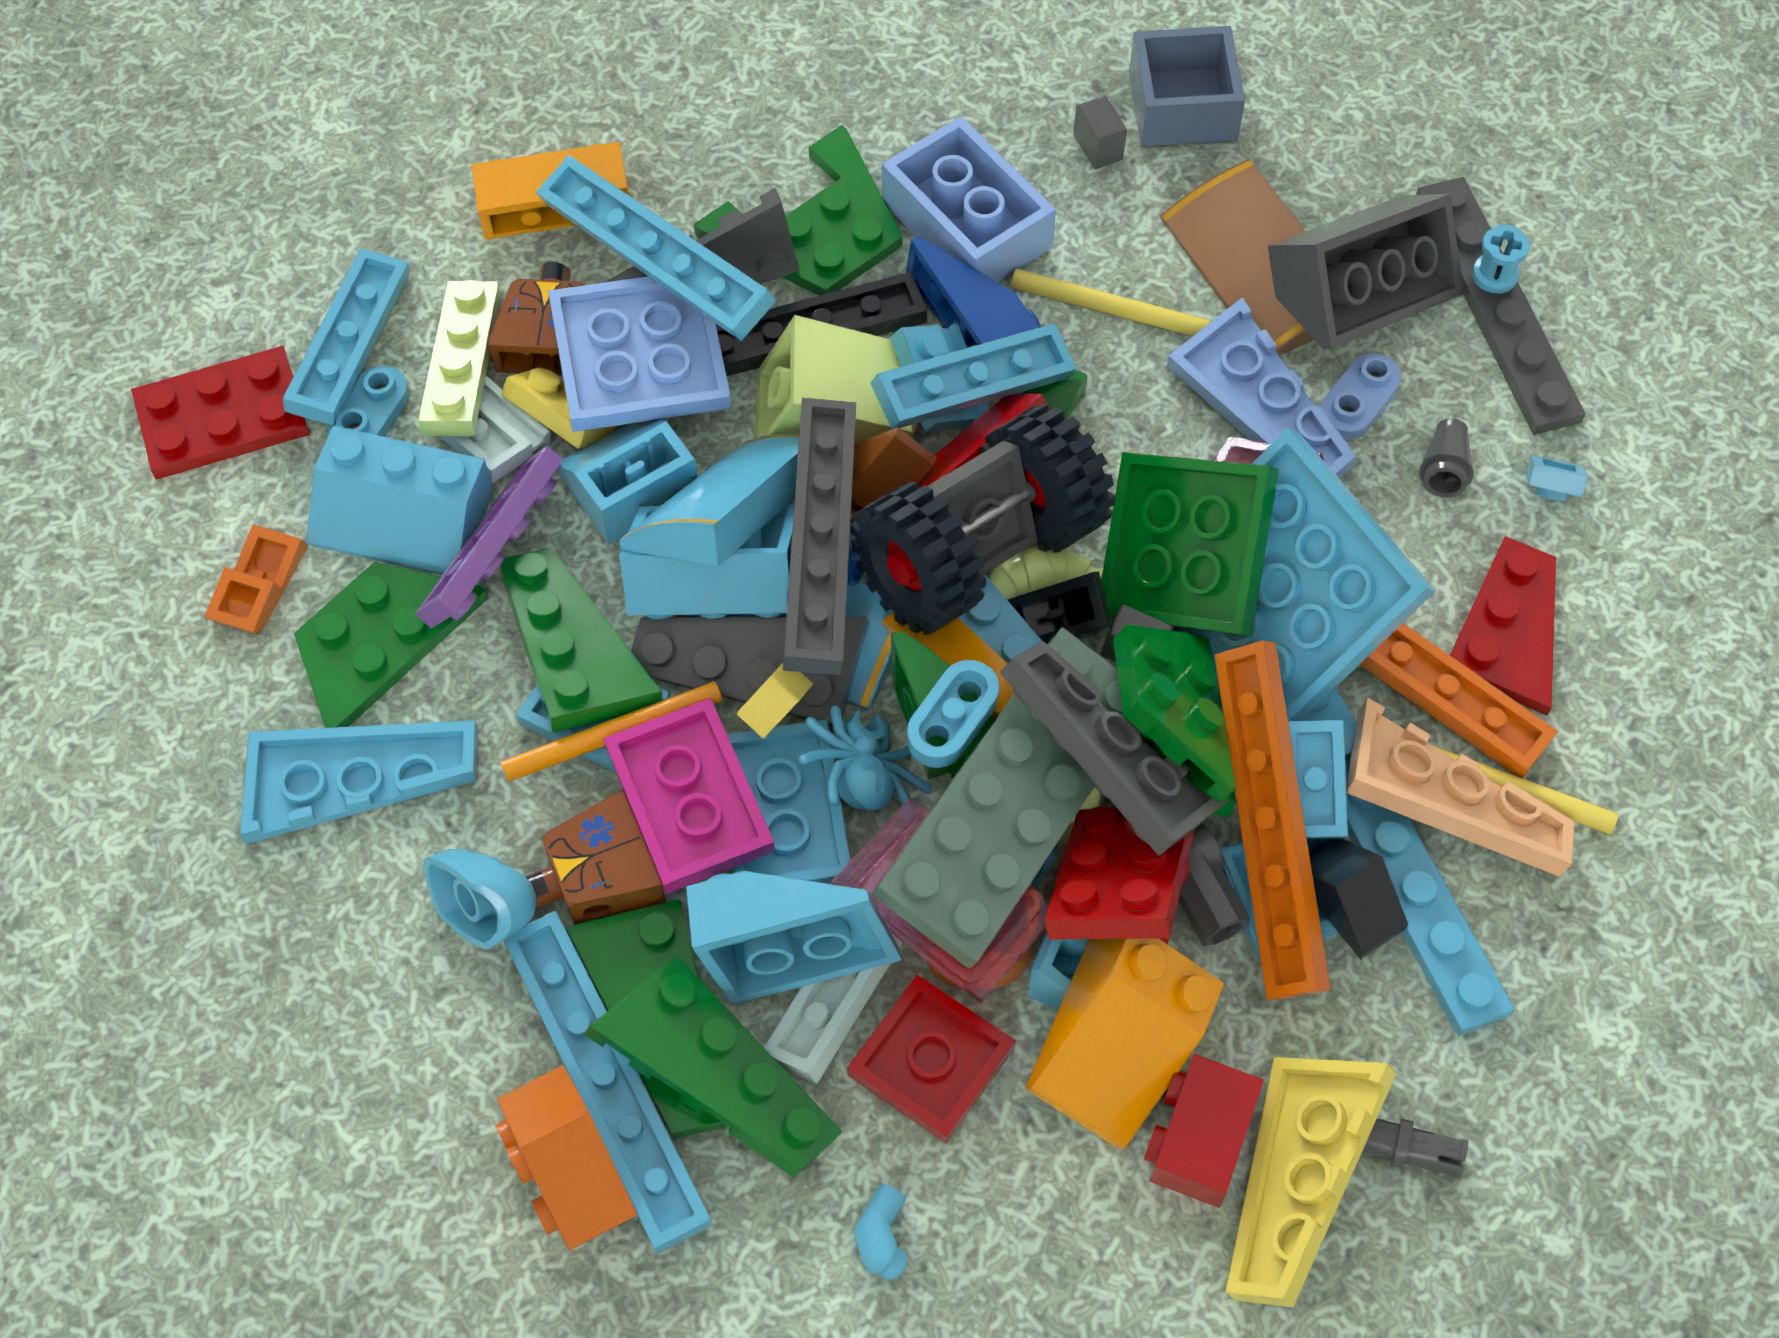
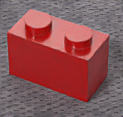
(1205, 1130)

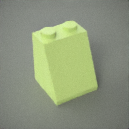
(825, 364)

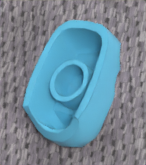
(479, 895)

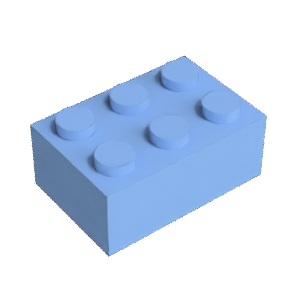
(968, 201)

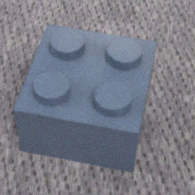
(1186, 86)

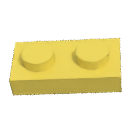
(544, 398)

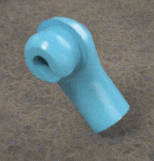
(875, 1237)

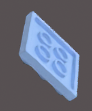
(635, 354)

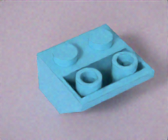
(627, 470)

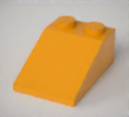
(1123, 1034)

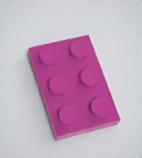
(689, 795)

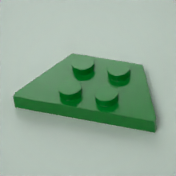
(370, 639)
(1175, 699)

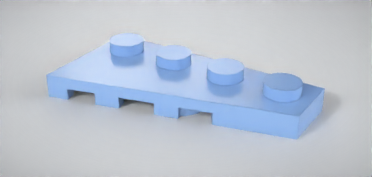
(1252, 388)

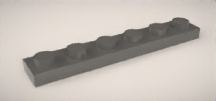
(1510, 325)
(820, 538)

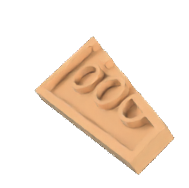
(1421, 782)

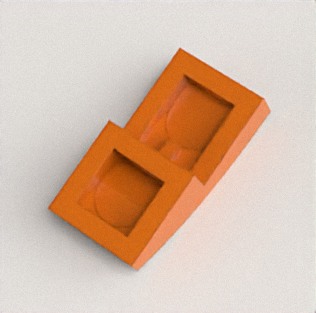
(254, 587)

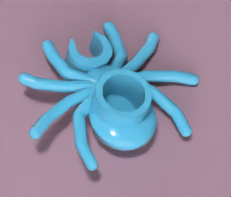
(863, 772)

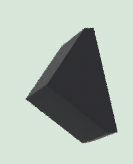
(1072, 604)
(1356, 895)

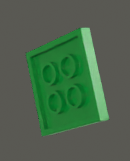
(1189, 540)

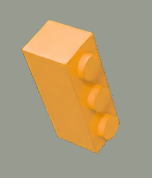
(509, 186)

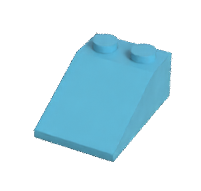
(783, 932)

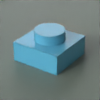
(1556, 478)

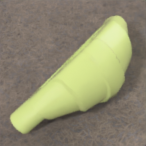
(1038, 569)

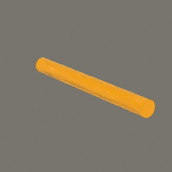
(592, 738)

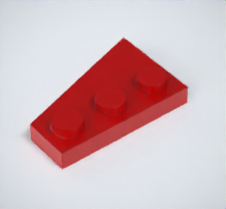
(1512, 626)

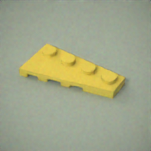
(1301, 1164)

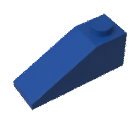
(966, 296)

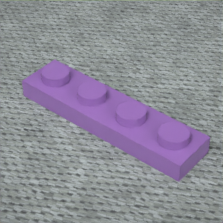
(480, 554)

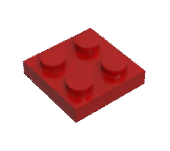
(931, 1058)

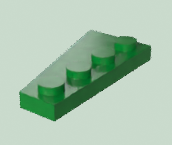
(572, 648)
(623, 954)
(705, 1054)

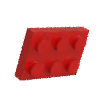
(217, 412)
(1115, 882)

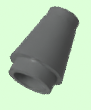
(1448, 460)

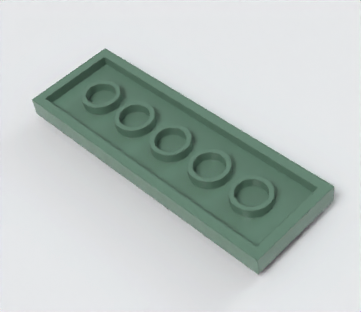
(994, 823)

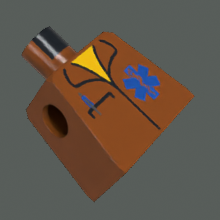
(525, 325)
(598, 864)

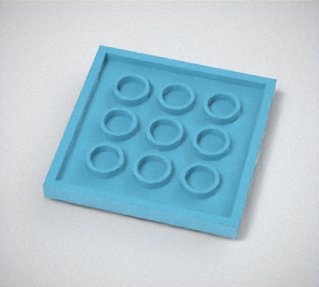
(1327, 579)

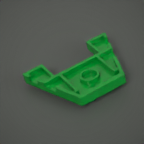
(838, 229)

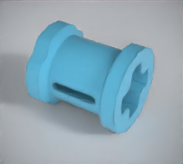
(1514, 253)

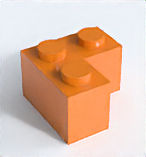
(560, 1148)

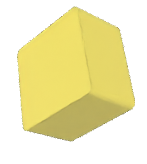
(774, 700)

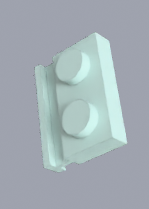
(502, 435)

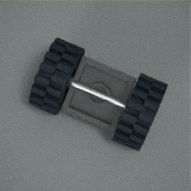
(938, 541)

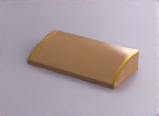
(1227, 237)

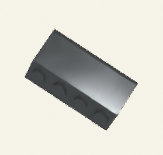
(1369, 268)

